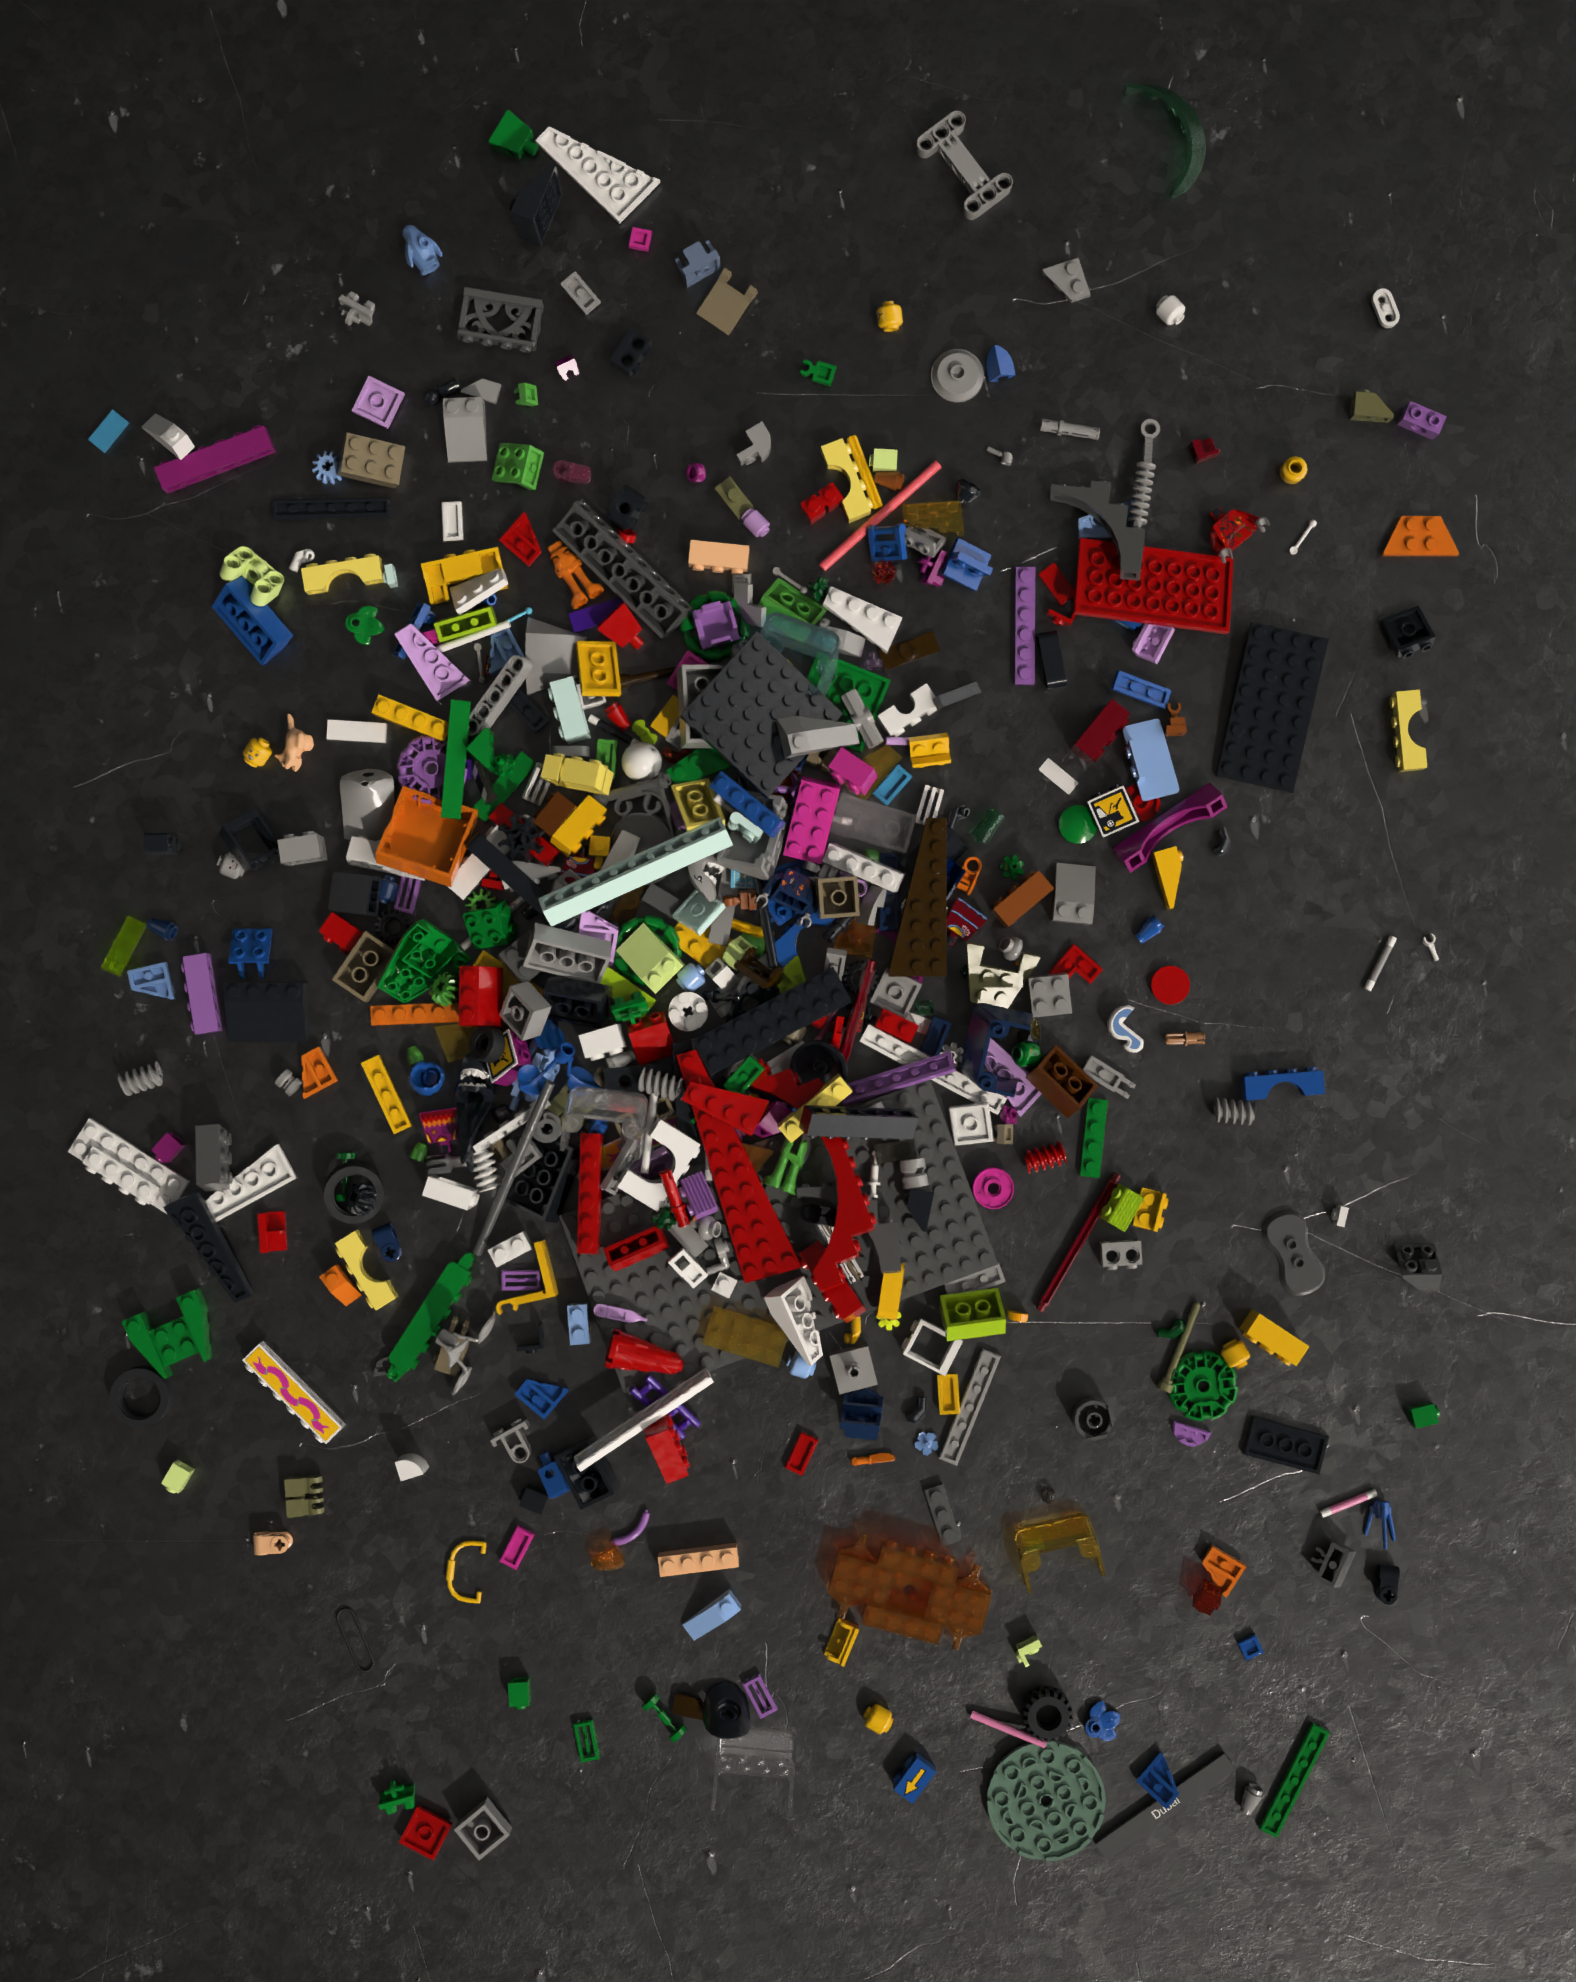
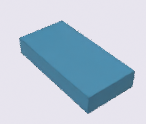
(108, 431)
(892, 785)

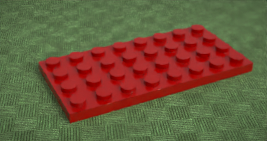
(1172, 591)

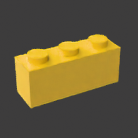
(578, 826)

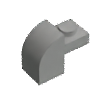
(760, 445)

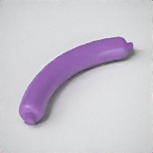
(635, 1532)

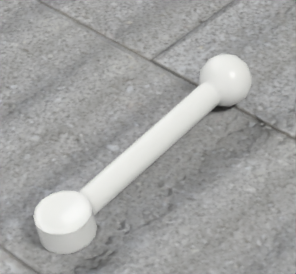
(1293, 550)

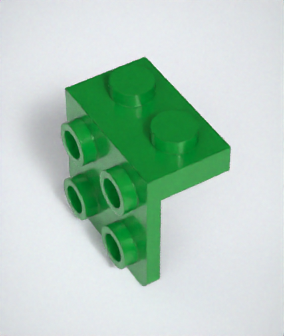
(490, 925)

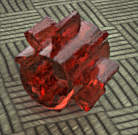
(884, 572)

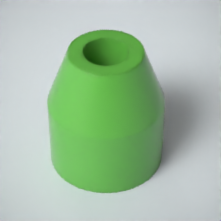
(414, 1055)
(419, 1152)

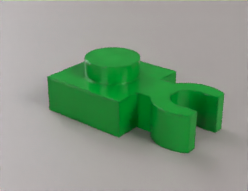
(822, 372)

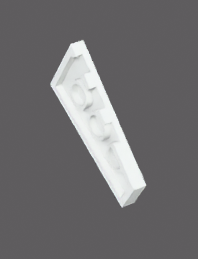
(506, 1128)

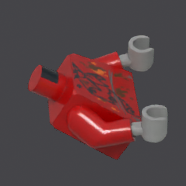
(1232, 530)

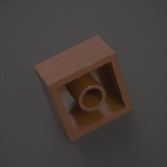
(554, 813)

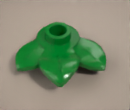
(367, 626)

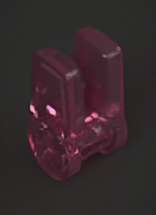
(574, 472)

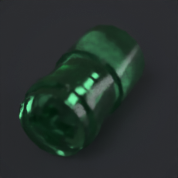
(986, 828)

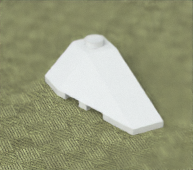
(793, 1313)

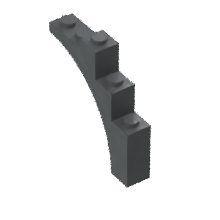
(1113, 517)
(884, 1237)

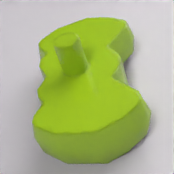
(643, 732)

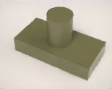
(733, 497)

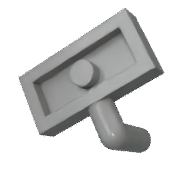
(531, 1155)

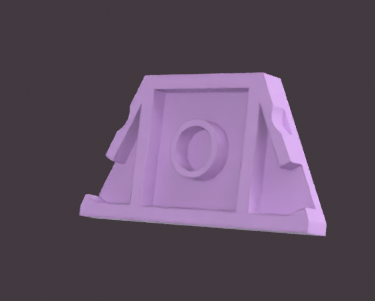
(597, 927)

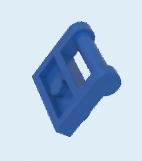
(887, 549)

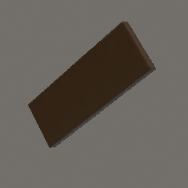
(909, 650)
(628, 905)

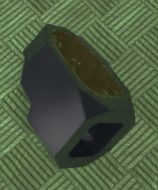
(1032, 1035)

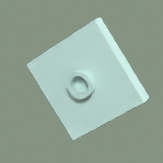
(698, 912)

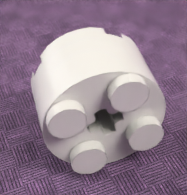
(699, 1010)

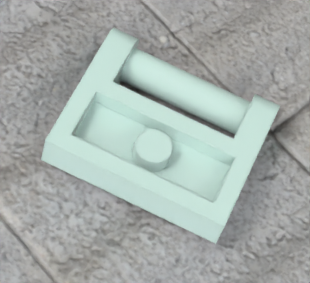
(749, 831)

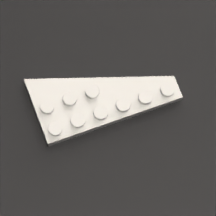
(603, 177)

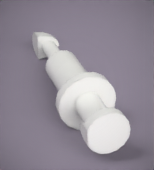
(873, 1178)

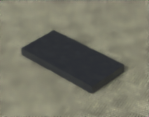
(1285, 1444)

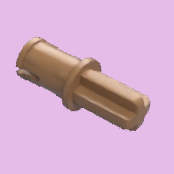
(1185, 1038)

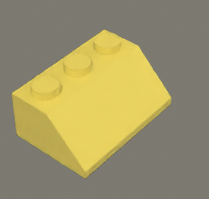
(696, 803)

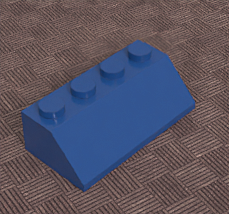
(253, 625)

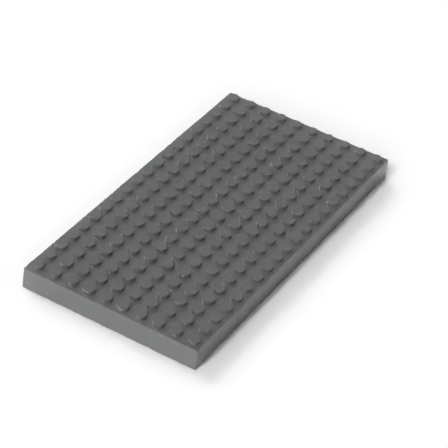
(680, 1315)

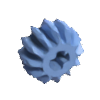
(322, 465)

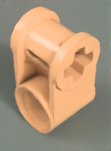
(268, 1542)

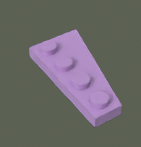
(430, 663)

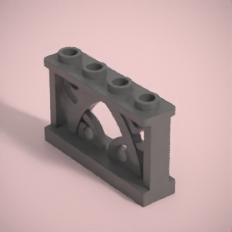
(510, 302)

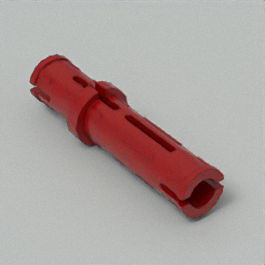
(675, 1200)

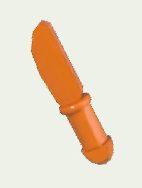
(876, 1458)

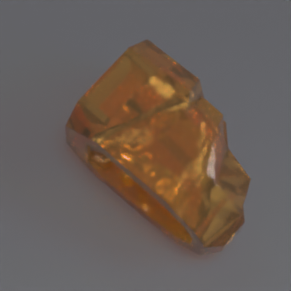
(609, 1559)

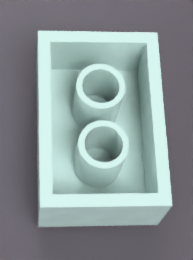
(569, 710)

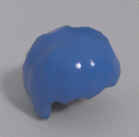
(426, 1078)

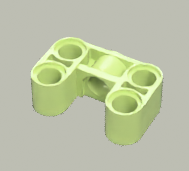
(257, 571)

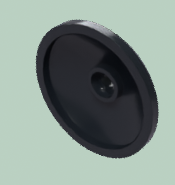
(807, 1062)

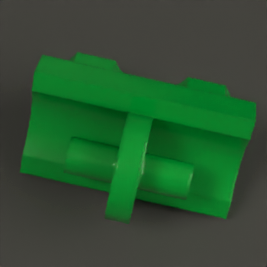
(630, 1009)
(395, 1796)

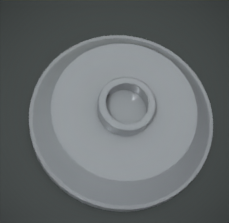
(957, 375)

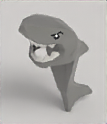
(699, 871)

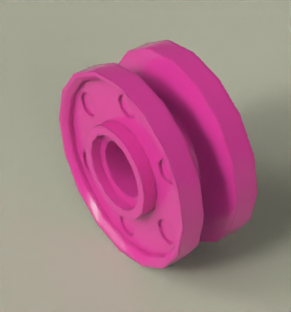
(1001, 1196)

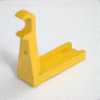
(548, 1278)

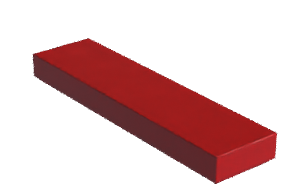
(502, 815)

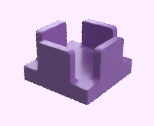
(716, 624)

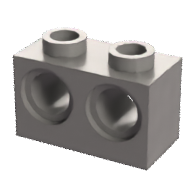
(1120, 1248)

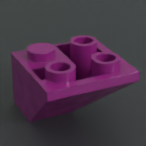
(773, 1114)

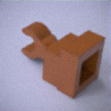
(1176, 725)
(744, 899)

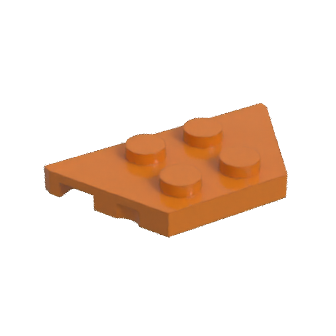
(1420, 538)

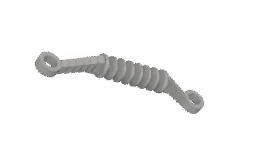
(1144, 474)

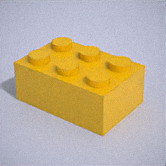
(1273, 1338)

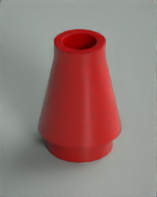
(618, 716)

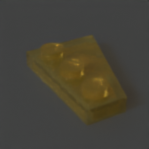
(938, 515)
(883, 762)

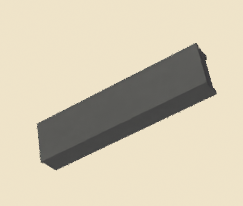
(622, 569)

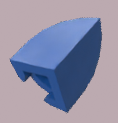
(999, 364)

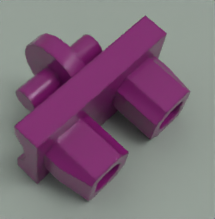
(930, 568)

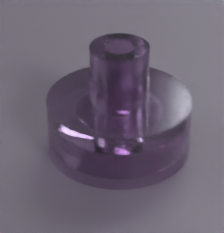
(872, 663)

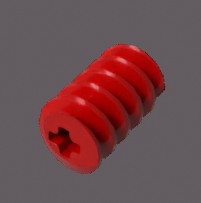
(1044, 1157)

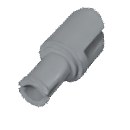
(442, 1163)

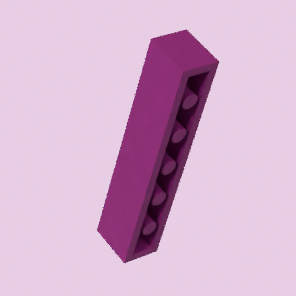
(215, 459)

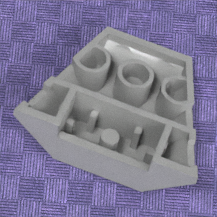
(551, 654)

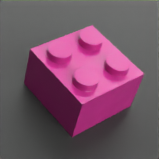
(853, 772)

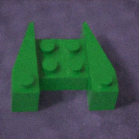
(174, 1339)

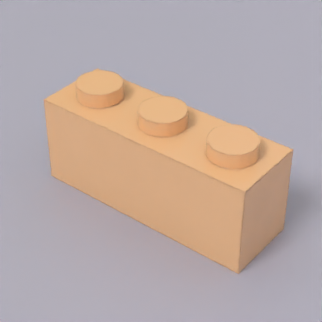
(718, 557)

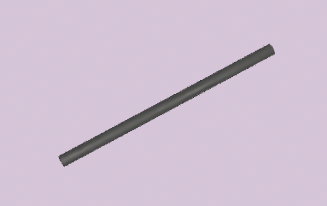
(513, 1167)

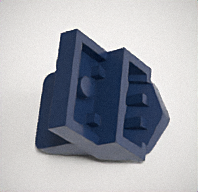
(862, 1414)

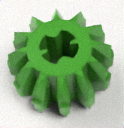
(480, 898)
(445, 989)

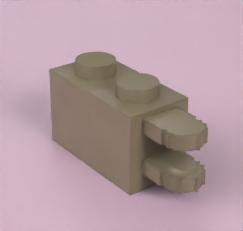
(441, 1359)

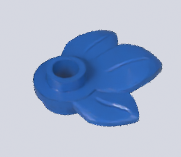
(1104, 1720)

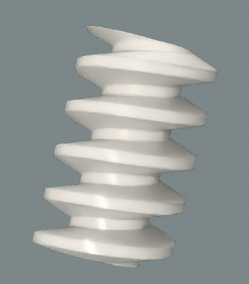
(485, 1171)

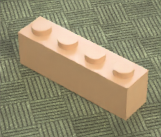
(698, 1559)

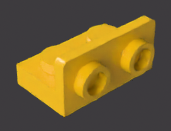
(929, 750)
(1150, 1210)

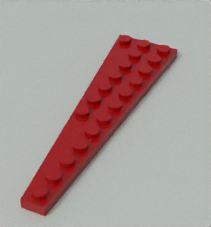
(750, 1217)

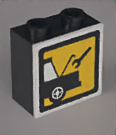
(1114, 810)

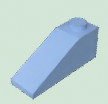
(712, 1615)

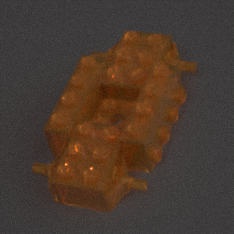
(938, 1596)

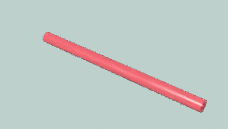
(880, 515)

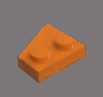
(316, 1072)
(1223, 1568)

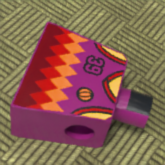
(441, 1127)

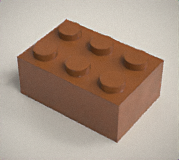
(1021, 898)

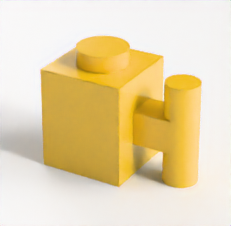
(600, 849)

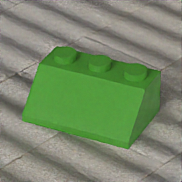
(791, 602)

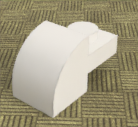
(687, 1267)

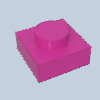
(640, 239)
(431, 636)

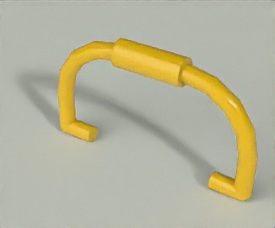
(450, 1570)

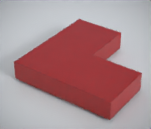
(1077, 961)

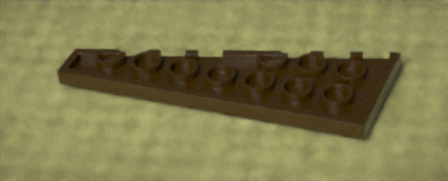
(923, 926)

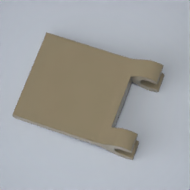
(725, 304)

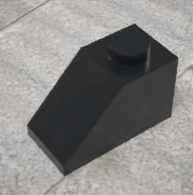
(919, 1205)

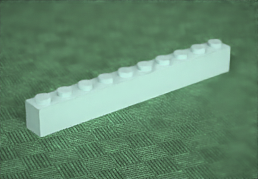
(635, 871)

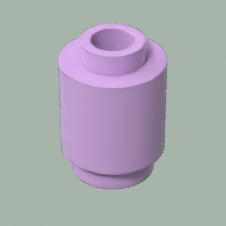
(755, 523)

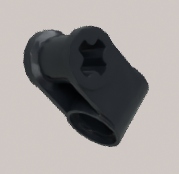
(1387, 1580)

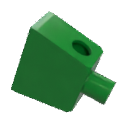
(513, 137)

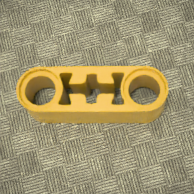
(890, 1294)

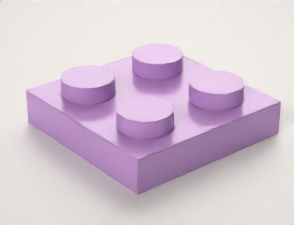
(378, 402)

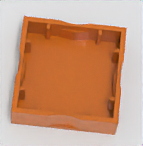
(424, 842)

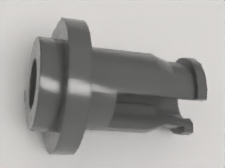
(551, 1125)

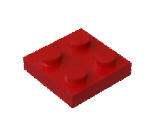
(425, 1832)

